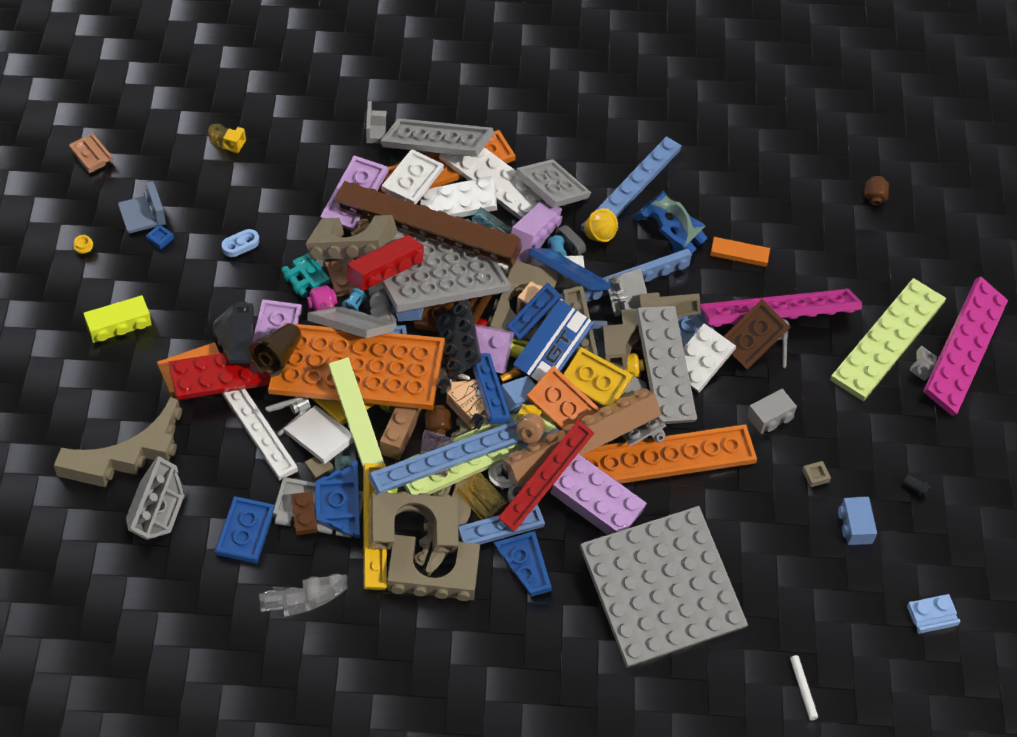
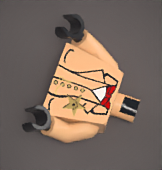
(465, 401)

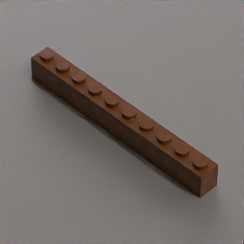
(430, 224)

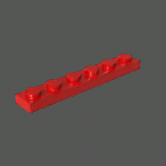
(546, 475)

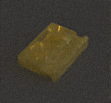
(481, 496)

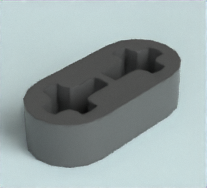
(572, 240)

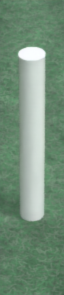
(800, 676)

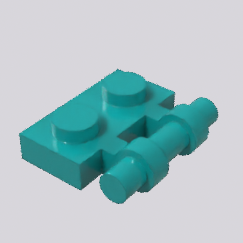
(310, 271)

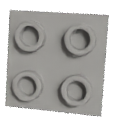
(625, 291)
(651, 428)

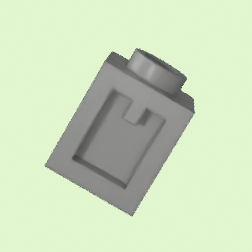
(924, 364)

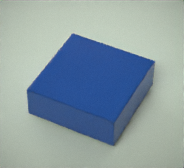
(159, 236)

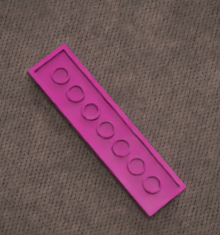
(785, 306)
(965, 346)

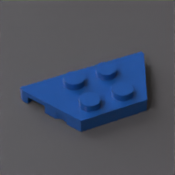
(339, 501)

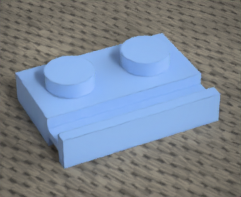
(933, 613)

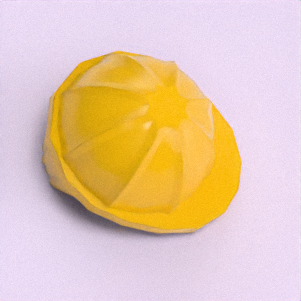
(601, 225)

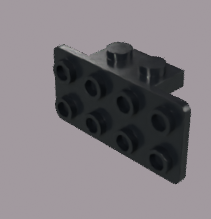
(461, 339)

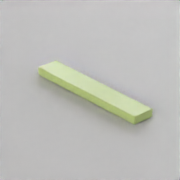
(355, 412)

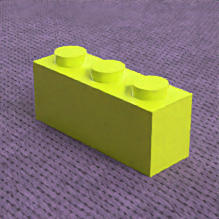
(117, 319)

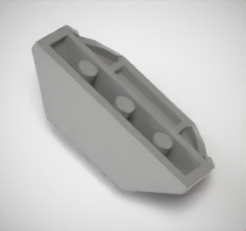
(156, 501)

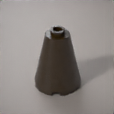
(275, 349)

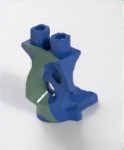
(682, 224)

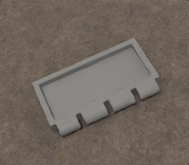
(352, 321)
(283, 508)

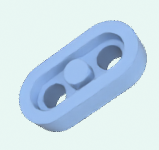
(239, 243)

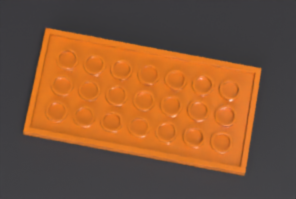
(387, 367)

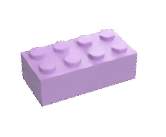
(597, 496)

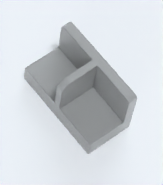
(375, 125)

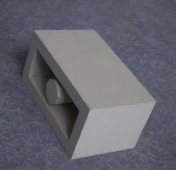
(771, 411)

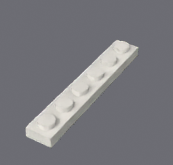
(261, 433)

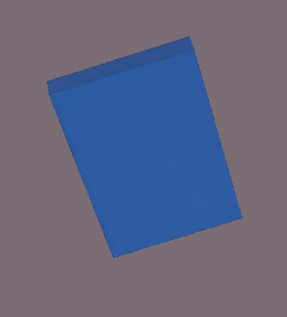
(245, 530)

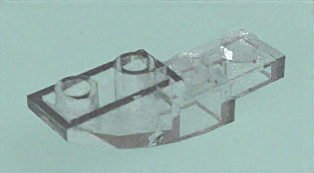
(314, 593)

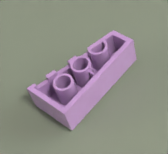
(536, 228)

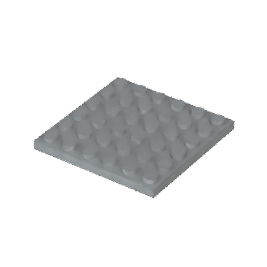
(443, 277)
(663, 586)

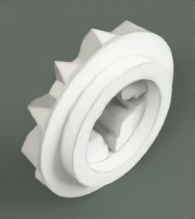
(496, 478)

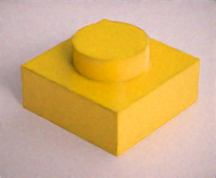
(528, 409)

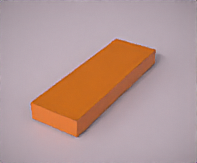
(740, 251)

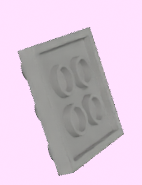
(552, 183)

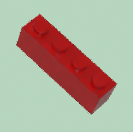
(385, 262)

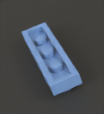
(493, 529)

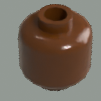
(876, 190)
(438, 419)

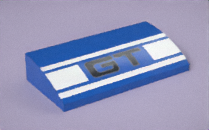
(554, 341)

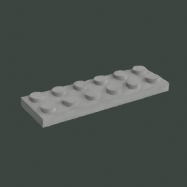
(437, 137)
(666, 363)

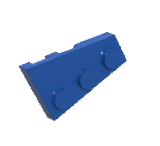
(526, 561)

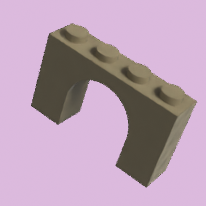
(327, 239)
(519, 277)
(439, 510)
(457, 584)

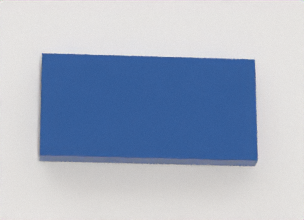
(569, 269)

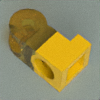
(227, 138)

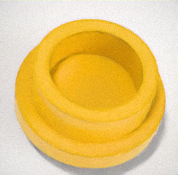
(82, 244)

